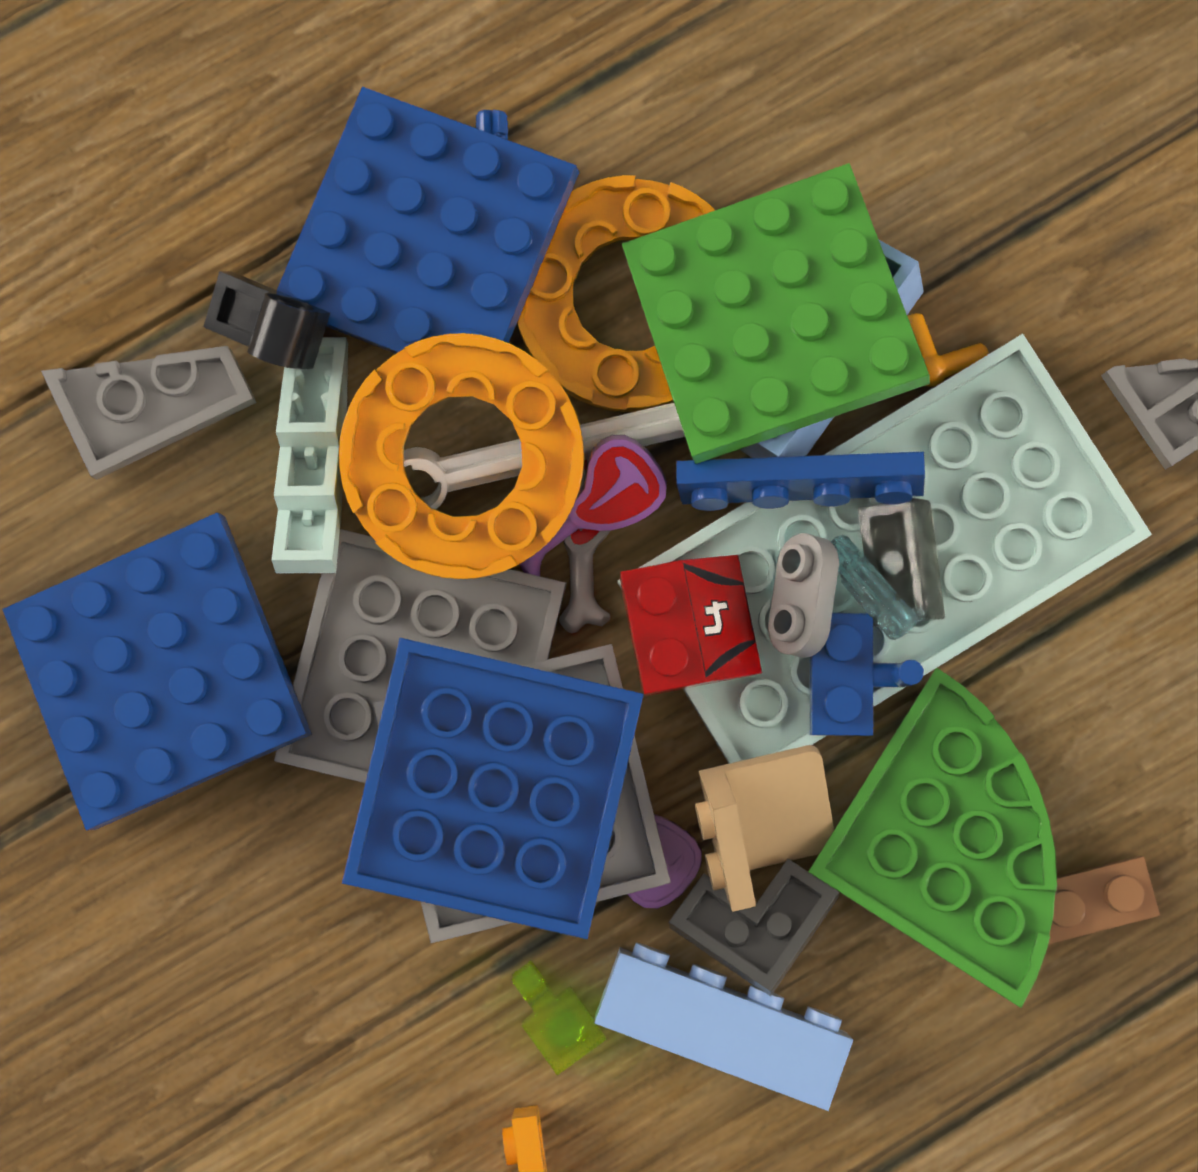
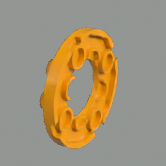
(549, 323)
(374, 456)

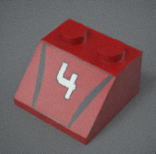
(689, 623)

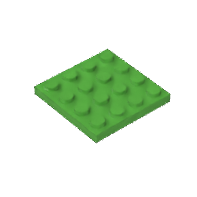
(774, 314)

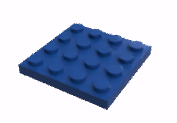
(425, 227)
(156, 672)
(493, 788)

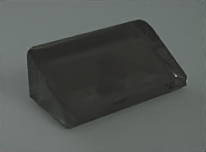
(904, 551)

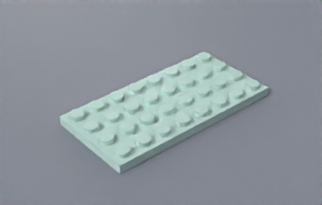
(1015, 520)

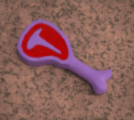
(618, 490)

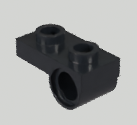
(267, 321)

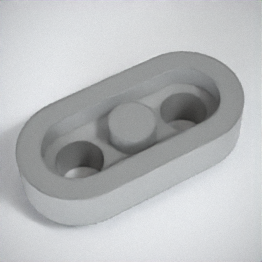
(803, 595)

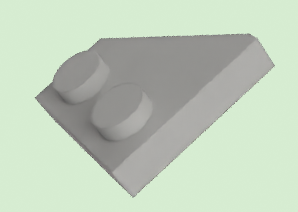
(1161, 405)

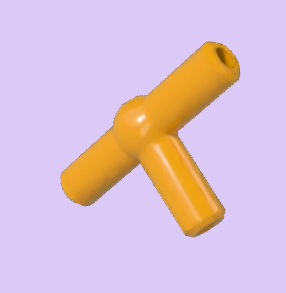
(946, 364)

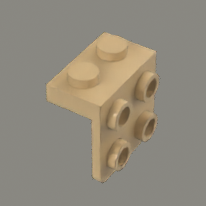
(762, 816)

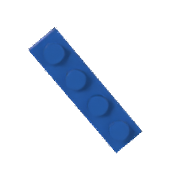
(822, 478)

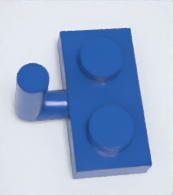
(845, 678)

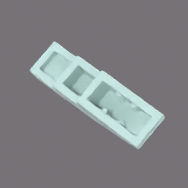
(308, 469)

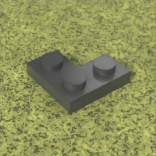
(762, 939)

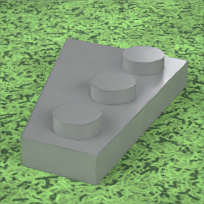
(144, 405)

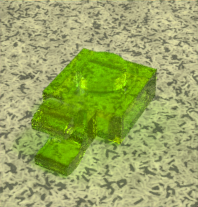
(560, 1023)

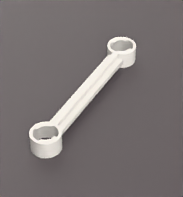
(505, 459)

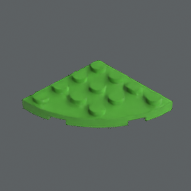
(952, 842)

